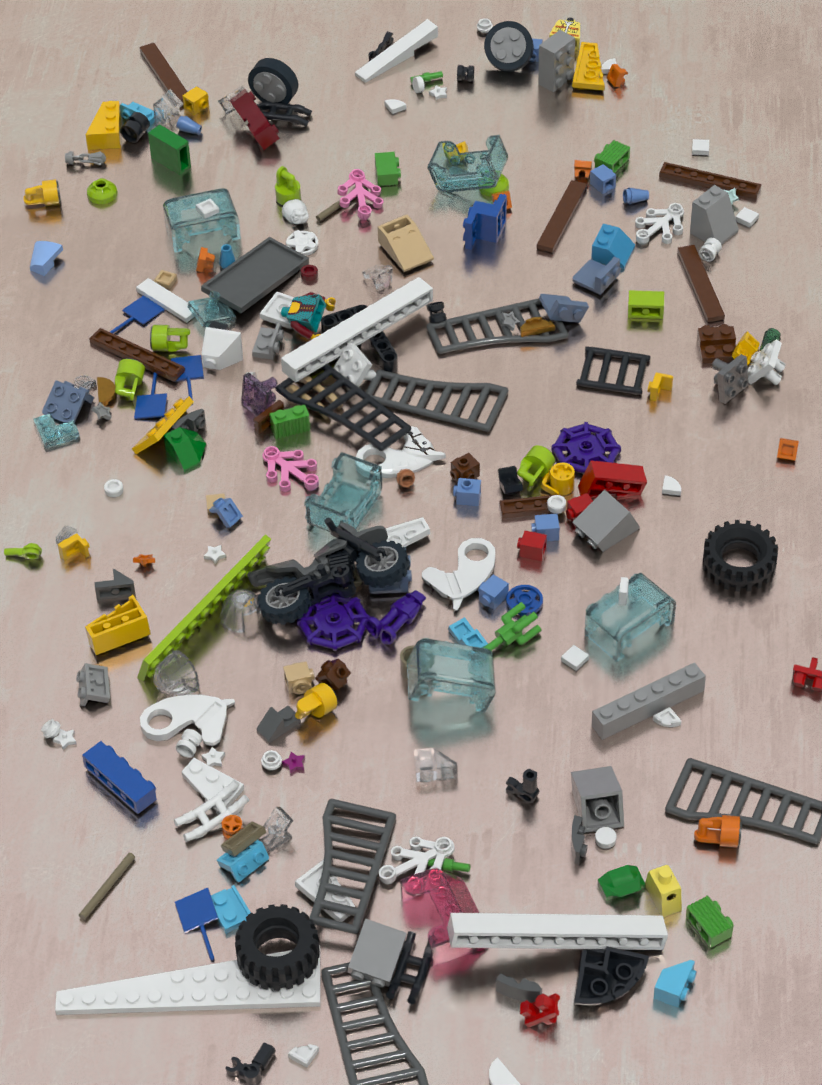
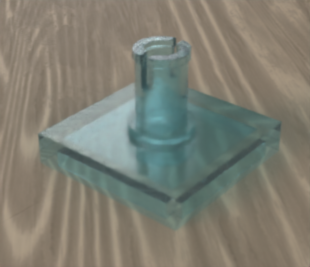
(211, 310)

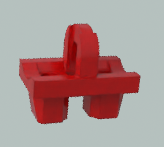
(803, 673)
(547, 1004)

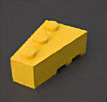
(105, 127)
(118, 628)

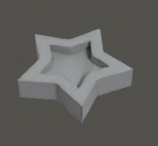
(509, 320)
(102, 411)

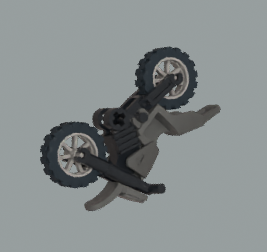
(329, 572)

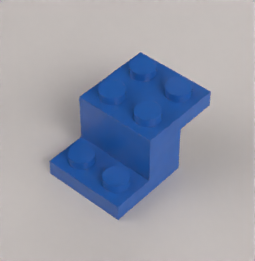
(485, 221)

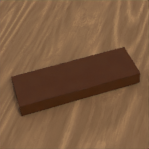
(524, 507)

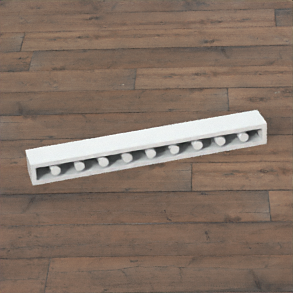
(356, 329)
(556, 931)

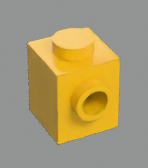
(195, 100)

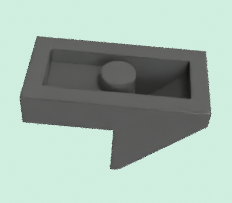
(118, 588)
(277, 723)

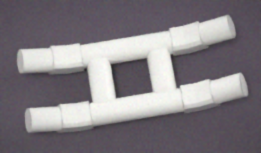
(200, 811)

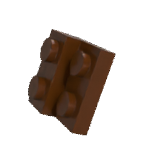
(716, 343)

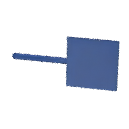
(140, 310)
(193, 369)
(151, 405)
(195, 912)

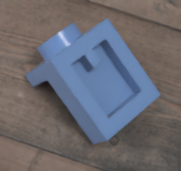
(226, 511)

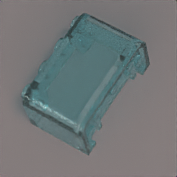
(467, 170)
(185, 221)
(348, 495)
(616, 625)
(451, 670)

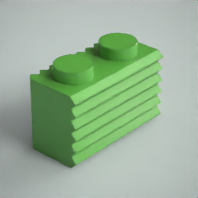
(613, 156)
(386, 168)
(290, 421)
(709, 921)

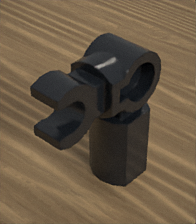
(528, 789)
(252, 1072)

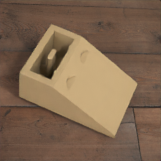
(404, 243)

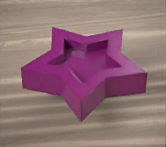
(294, 762)

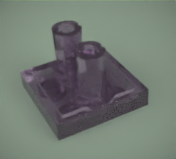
(256, 394)

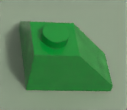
(185, 447)

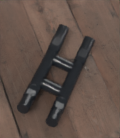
(273, 107)
(400, 976)

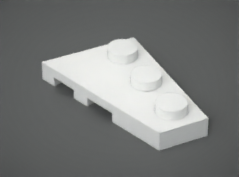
(309, 885)

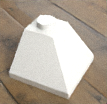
(221, 348)

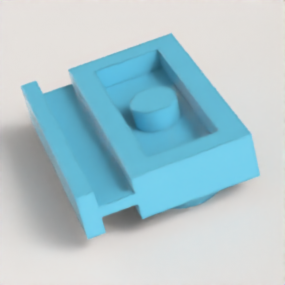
(230, 908)

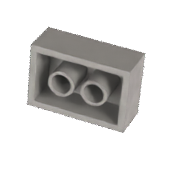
(556, 60)

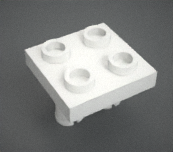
(764, 363)
(354, 365)

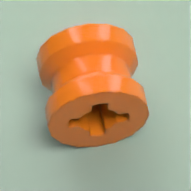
(229, 823)

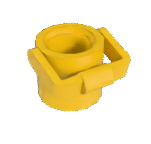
(561, 479)

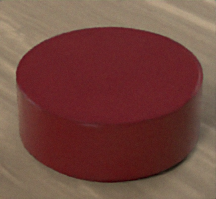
(309, 272)

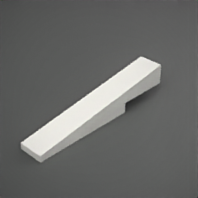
(399, 51)

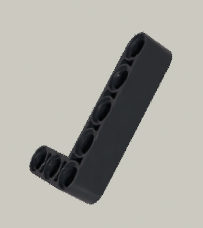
(378, 344)

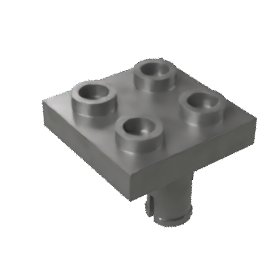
(731, 377)

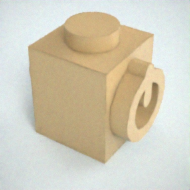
(298, 677)

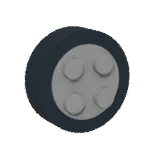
(508, 46)
(273, 81)

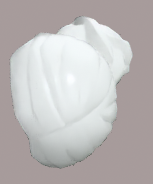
(295, 211)

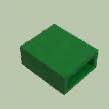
(169, 149)

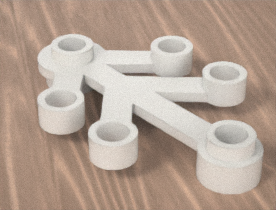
(674, 212)
(418, 859)

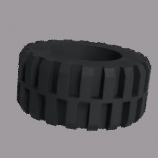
(279, 970)

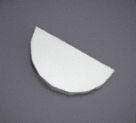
(500, 1074)

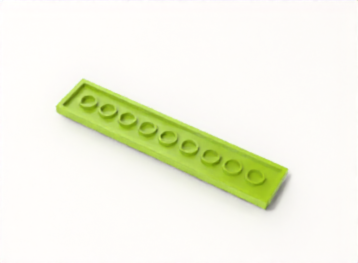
(207, 605)

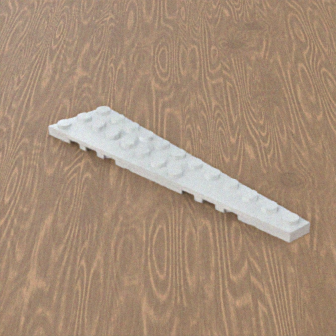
(189, 989)

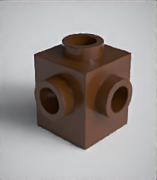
(465, 467)
(333, 674)

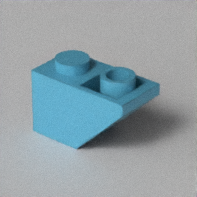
(673, 983)

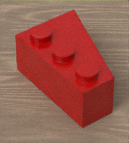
(615, 478)

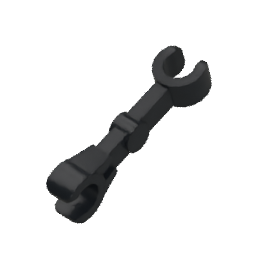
(388, 39)

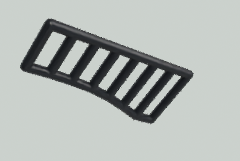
(343, 418)

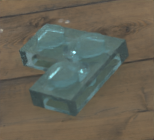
(52, 434)

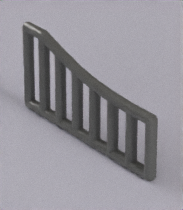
(508, 338)
(447, 386)
(747, 782)
(328, 870)
(383, 1017)

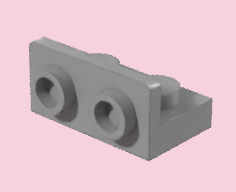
(268, 342)
(93, 684)

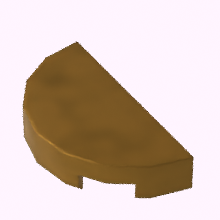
(536, 326)
(106, 390)

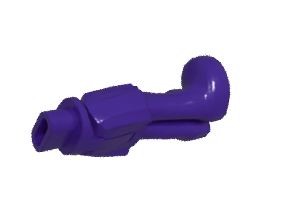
(404, 609)

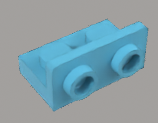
(128, 110)
(245, 861)

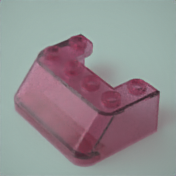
(449, 896)

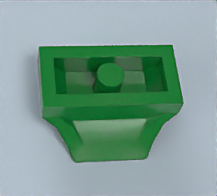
(621, 882)

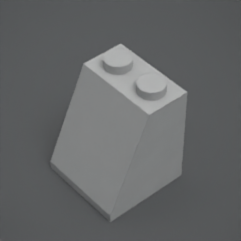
(713, 216)
(605, 522)
(598, 798)
(376, 953)

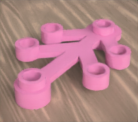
(358, 178)
(274, 456)

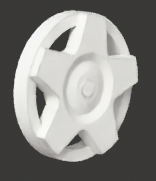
(303, 240)

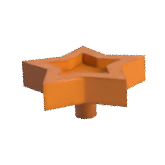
(144, 559)

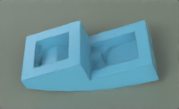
(466, 635)

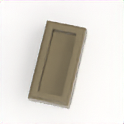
(243, 838)

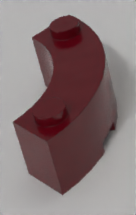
(258, 123)

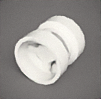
(710, 249)
(189, 742)

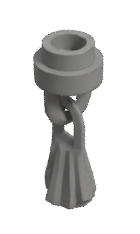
(95, 158)

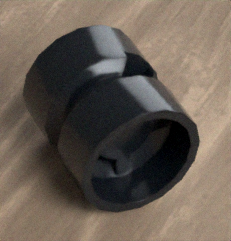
(134, 127)

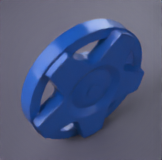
(527, 598)

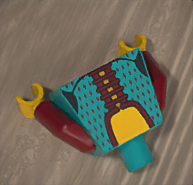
(307, 313)

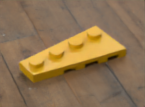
(588, 68)
(163, 424)

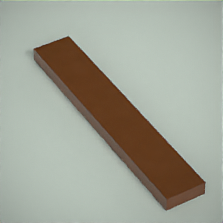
(162, 69)
(709, 179)
(561, 216)
(701, 283)
(127, 349)

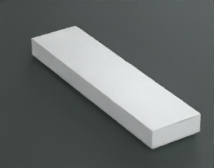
(165, 299)

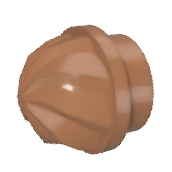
(405, 478)

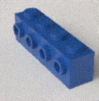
(119, 777)

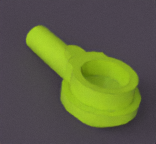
(30, 551)

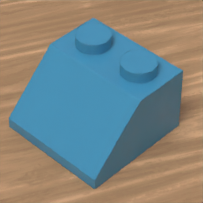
(612, 243)

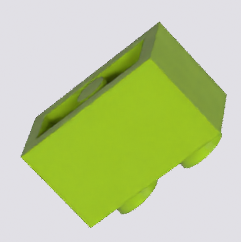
(646, 304)

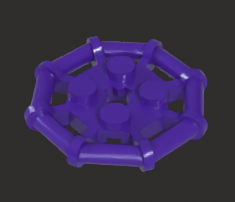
(581, 436)
(330, 629)

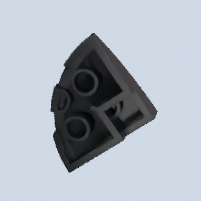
(607, 974)

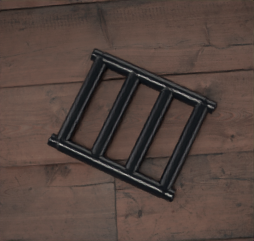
(618, 387)

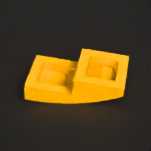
(746, 346)

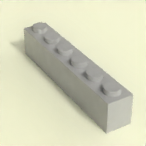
(648, 701)

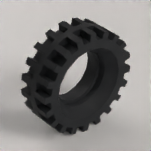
(741, 537)

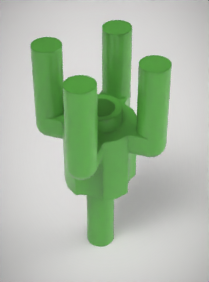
(513, 630)

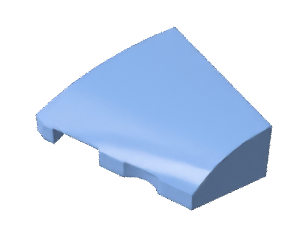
(43, 256)

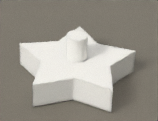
(438, 92)
(215, 553)
(65, 738)
(213, 757)

